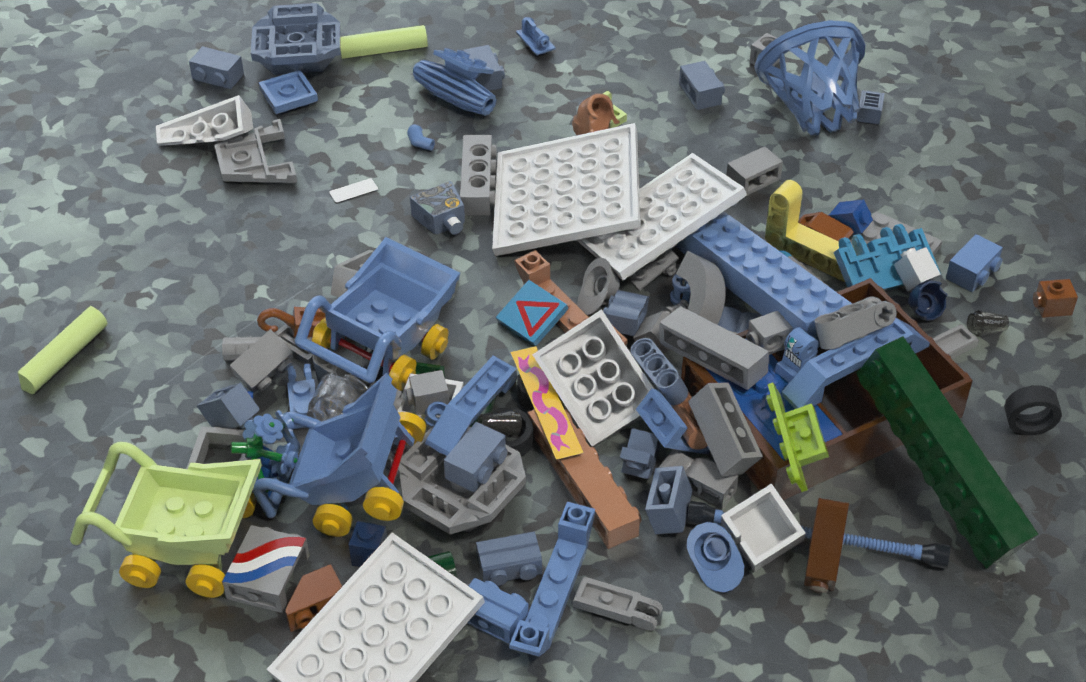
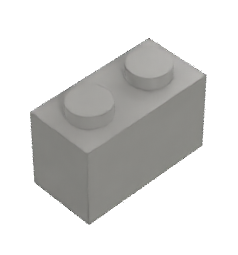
(755, 170)
(262, 362)

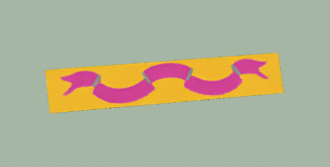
(547, 405)

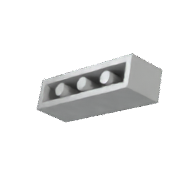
(714, 347)

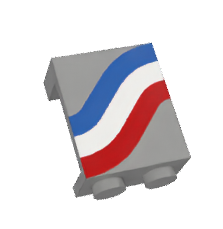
(264, 568)

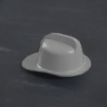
(597, 286)

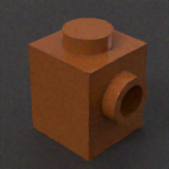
(1055, 298)

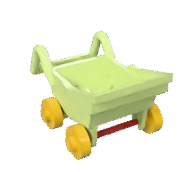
(175, 517)

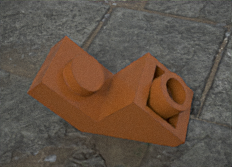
(826, 225)

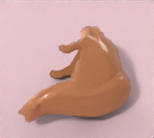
(594, 114)

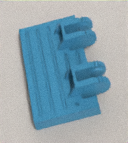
(878, 264)

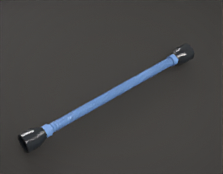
(933, 554)

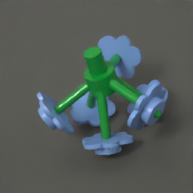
(268, 430)

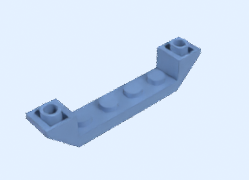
(836, 363)
(470, 403)
(538, 630)

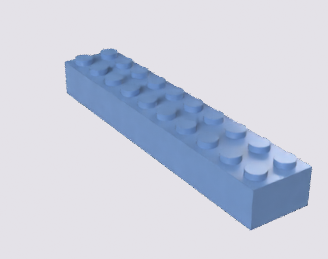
(762, 273)

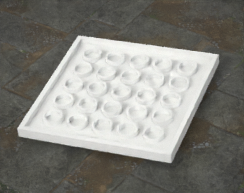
(567, 190)

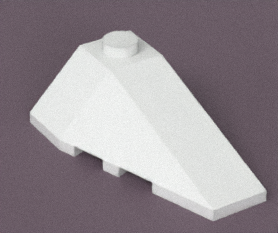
(207, 124)

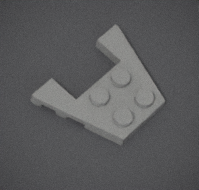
(244, 159)

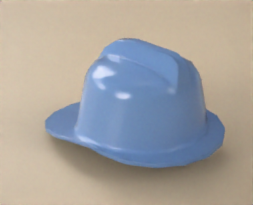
(715, 556)

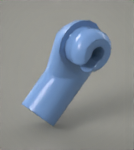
(417, 139)

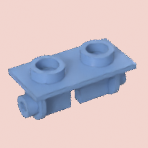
(534, 37)

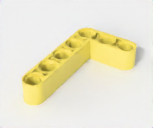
(788, 235)

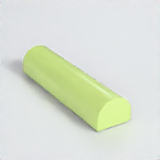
(383, 41)
(61, 350)

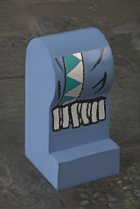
(798, 350)

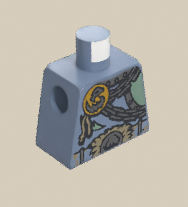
(439, 209)

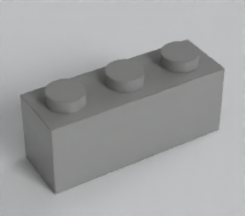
(725, 429)

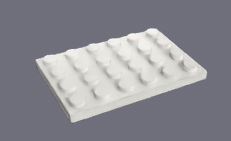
(669, 211)
(381, 622)

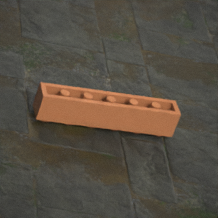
(592, 487)

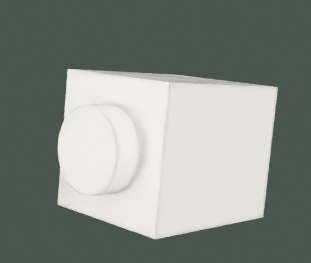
(916, 267)

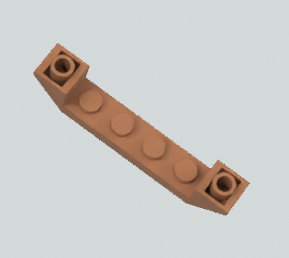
(537, 269)

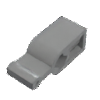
(704, 478)

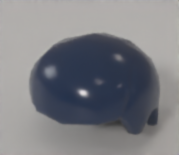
(928, 300)

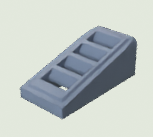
(870, 107)

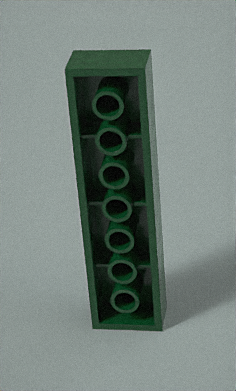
(945, 453)

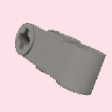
(853, 322)

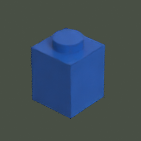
(853, 214)

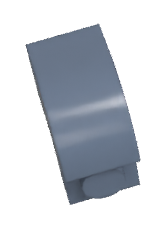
(640, 454)

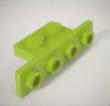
(800, 434)

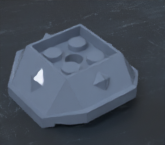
(296, 39)

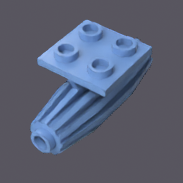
(456, 80)

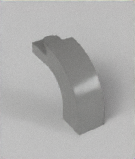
(706, 286)

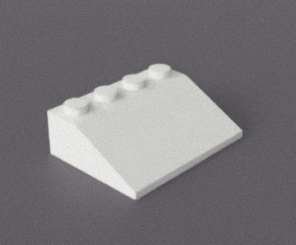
(595, 377)

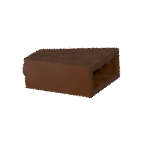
(826, 545)

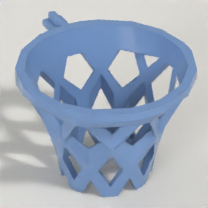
(819, 88)

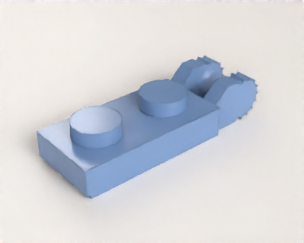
(300, 392)

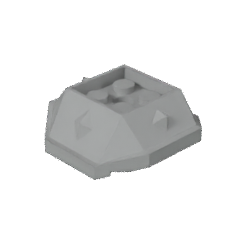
(448, 504)

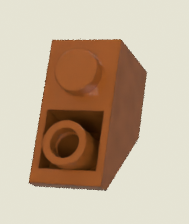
(311, 596)

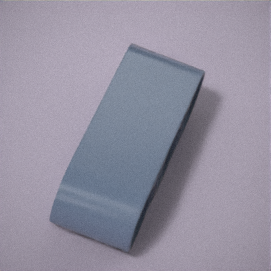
(659, 371)

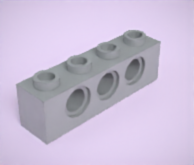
(477, 174)

